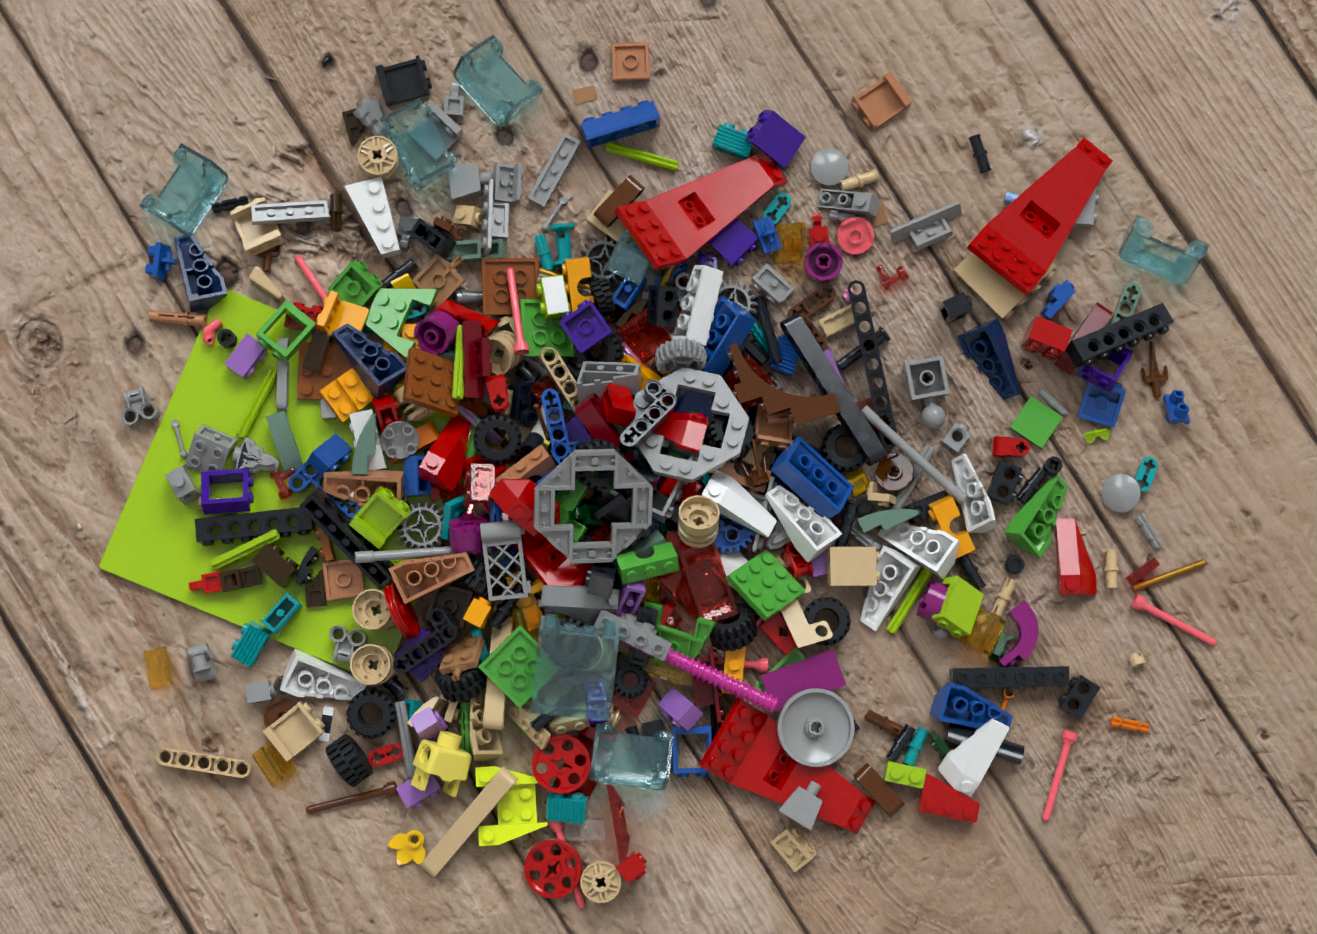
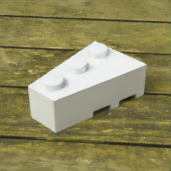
(358, 420)

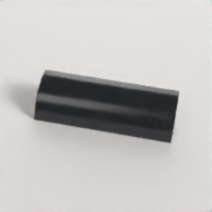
(1007, 751)

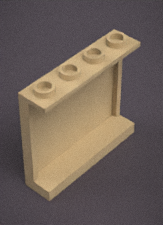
(993, 288)

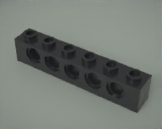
(1146, 324)
(205, 525)
(337, 528)
(1010, 677)

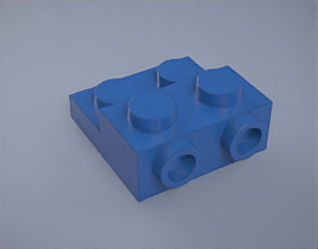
(1057, 298)
(1101, 405)

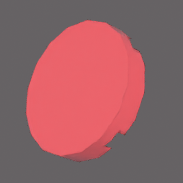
(855, 235)

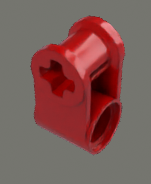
(497, 390)
(1007, 446)
(795, 563)

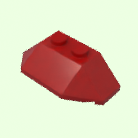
(517, 501)

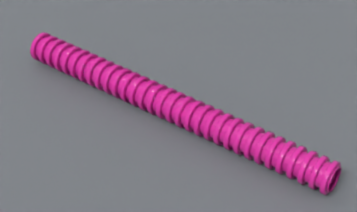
(719, 679)

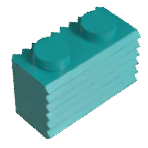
(732, 141)
(282, 613)
(251, 643)
(567, 807)

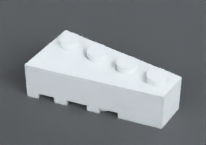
(374, 208)
(698, 305)

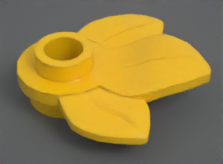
(407, 849)

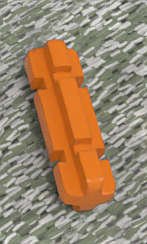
(1129, 724)

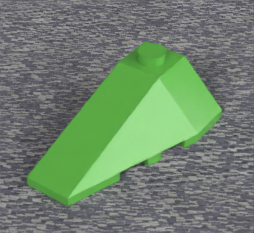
(1033, 523)

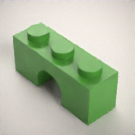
(634, 569)

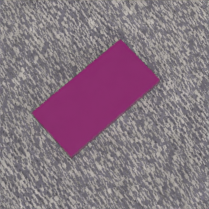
(813, 672)

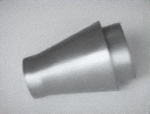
(468, 297)

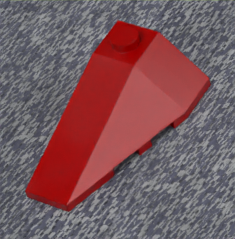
(684, 429)

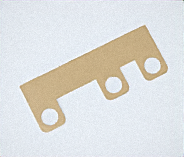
(800, 629)

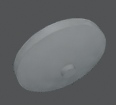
(815, 727)

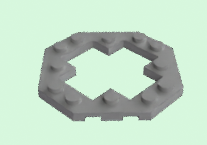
(709, 457)
(564, 479)

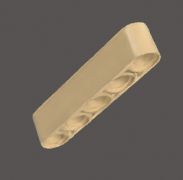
(560, 382)
(195, 758)

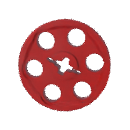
(402, 614)
(569, 759)
(562, 869)

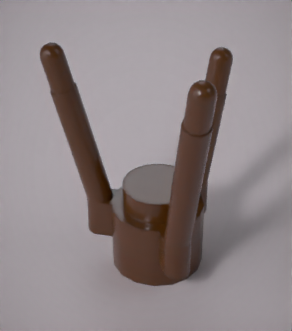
(759, 477)

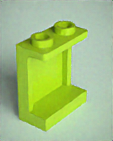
(379, 516)
(959, 607)

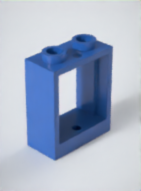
(684, 772)

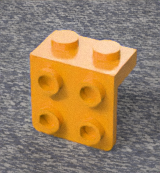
(338, 313)

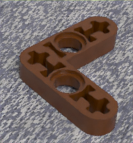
(825, 300)

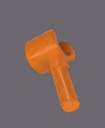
(1006, 698)

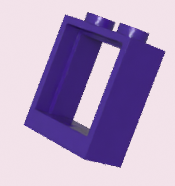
(1101, 379)
(226, 505)

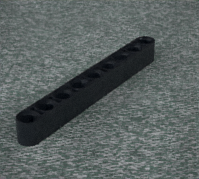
(873, 354)
(829, 383)

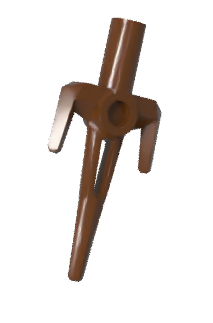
(267, 257)
(1154, 377)

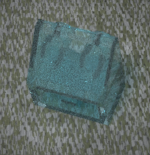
(628, 259)

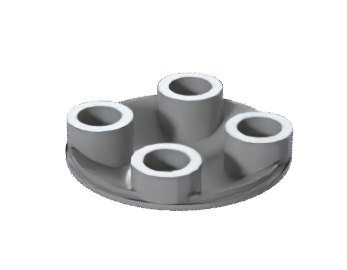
(829, 167)
(399, 440)
(1121, 493)

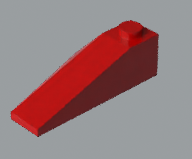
(446, 456)
(1074, 565)

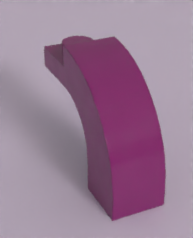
(1028, 634)

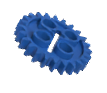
(742, 536)

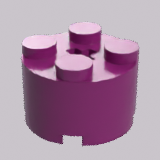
(823, 252)
(436, 332)
(466, 534)
(932, 600)

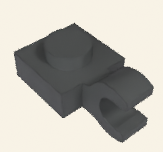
(404, 228)

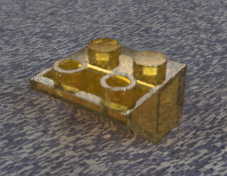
(984, 632)

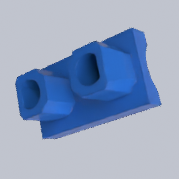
(767, 235)
(162, 260)
(1176, 408)

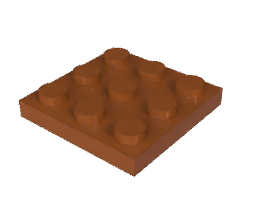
(495, 286)
(312, 382)
(430, 382)

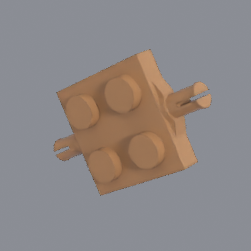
(440, 276)
(461, 656)

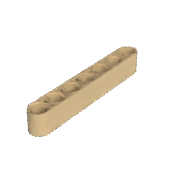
(495, 698)
(468, 821)

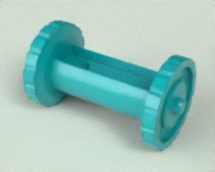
(563, 244)

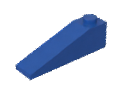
(965, 707)

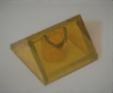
(793, 243)

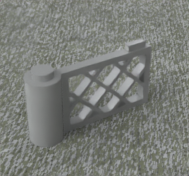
(504, 534)

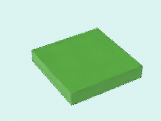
(1036, 422)

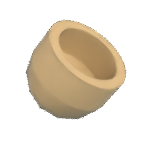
(1137, 660)

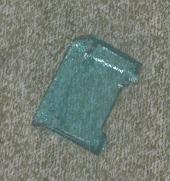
(494, 82)
(419, 143)
(188, 192)
(1157, 256)
(631, 758)

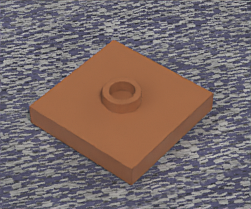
(630, 61)
(342, 580)

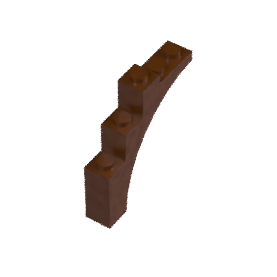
(753, 387)

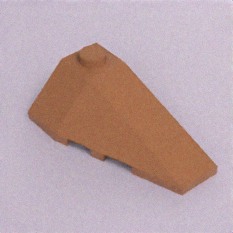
(361, 487)
(426, 575)

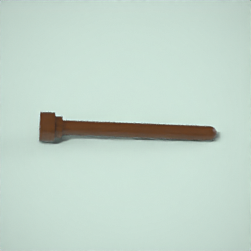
(387, 790)

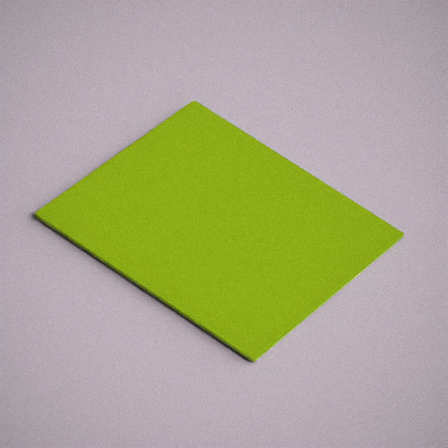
(157, 532)

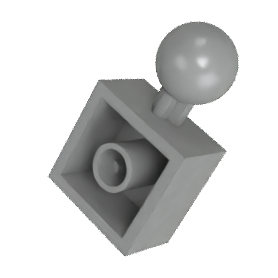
(932, 415)

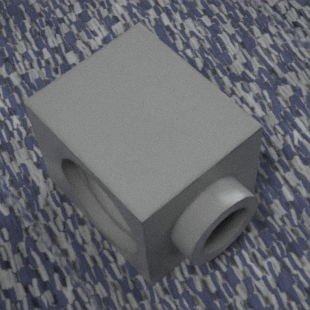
(952, 445)
(260, 691)

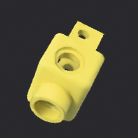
(441, 759)

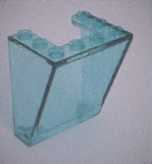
(575, 669)

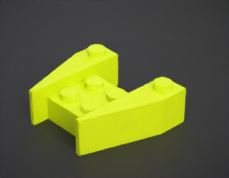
(515, 810)

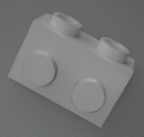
(507, 182)
(772, 285)

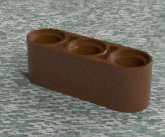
(625, 194)
(878, 790)

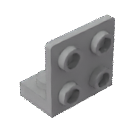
(446, 126)
(209, 449)

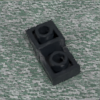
(304, 573)

